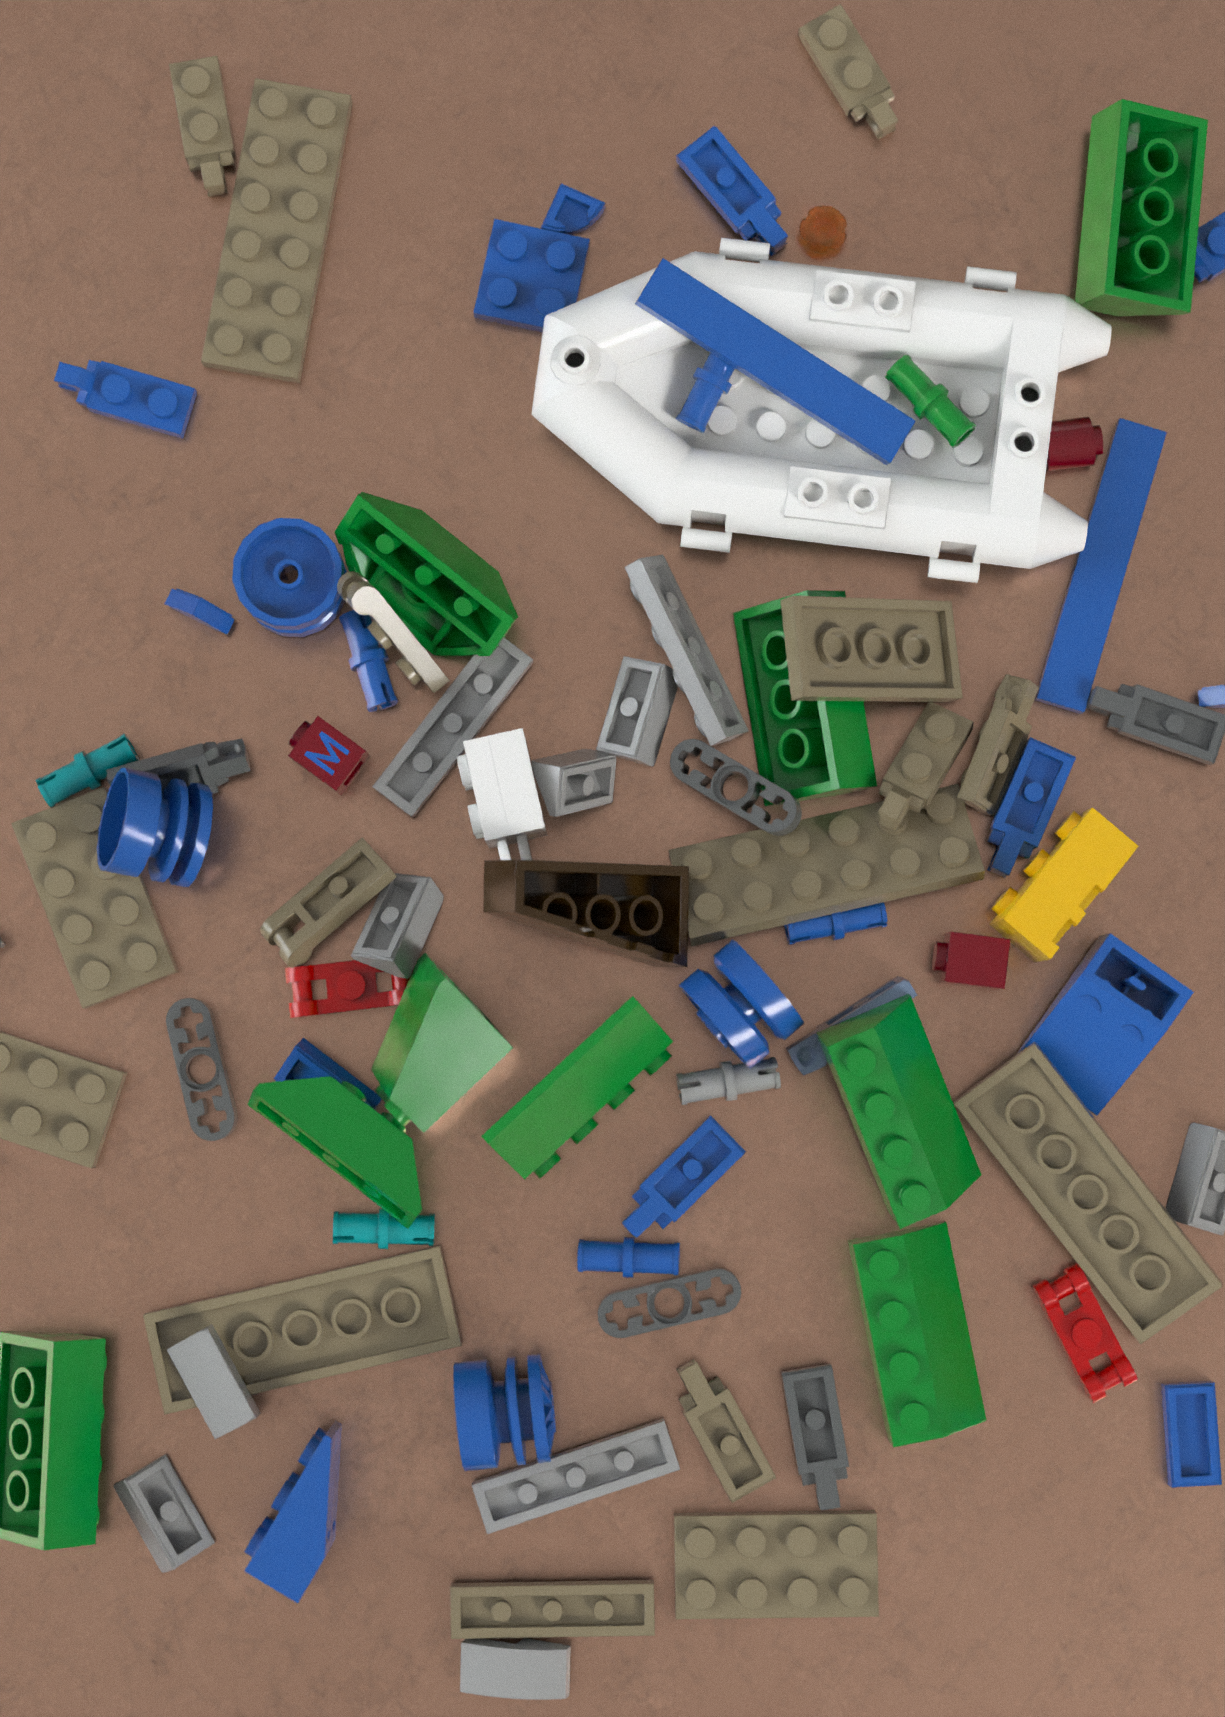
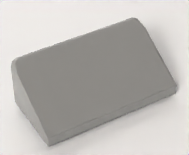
(638, 711)
(575, 780)
(399, 925)
(1199, 1181)
(213, 1381)
(164, 1514)

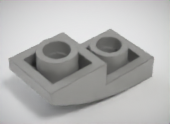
(515, 1671)

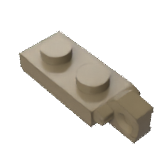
(850, 69)
(204, 120)
(999, 746)
(922, 763)
(723, 1433)

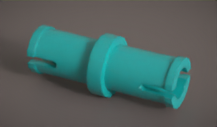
(86, 770)
(382, 1229)

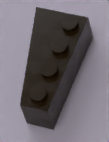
(608, 906)

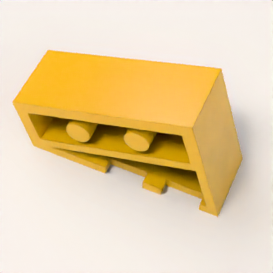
(1062, 884)

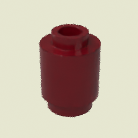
(1074, 444)

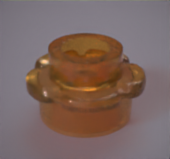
(828, 217)

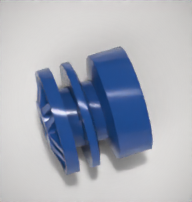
(154, 827)
(502, 1412)

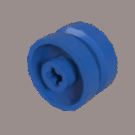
(264, 562)
(747, 999)

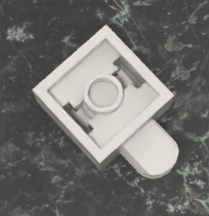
(504, 792)

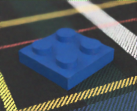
(529, 274)

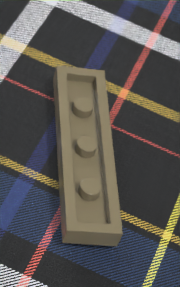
(552, 1609)

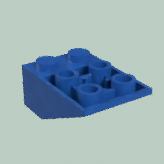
(1107, 1019)
(294, 1544)

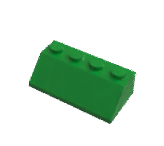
(1141, 211)
(798, 745)
(578, 1088)
(901, 1110)
(917, 1333)
(50, 1437)

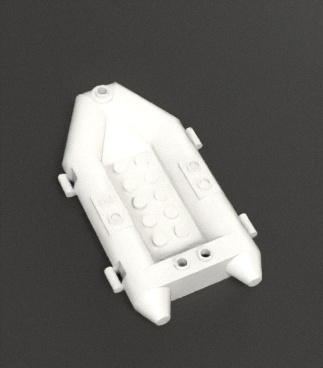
(766, 469)

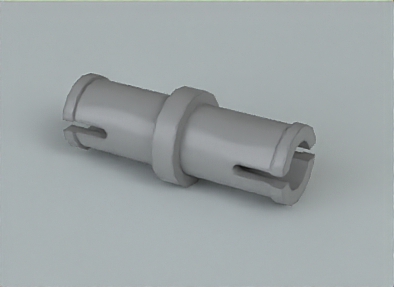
(727, 1081)

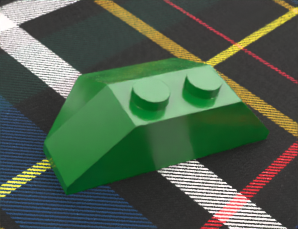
(427, 577)
(347, 1137)

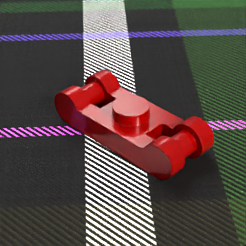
(348, 985)
(1084, 1333)

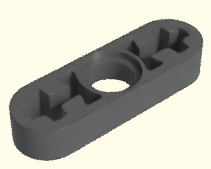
(713, 758)
(182, 1035)
(708, 1304)

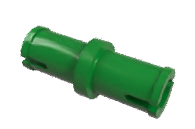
(930, 401)

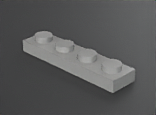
(686, 649)
(454, 719)
(575, 1476)

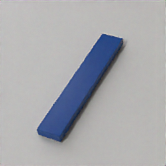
(775, 362)
(1100, 566)

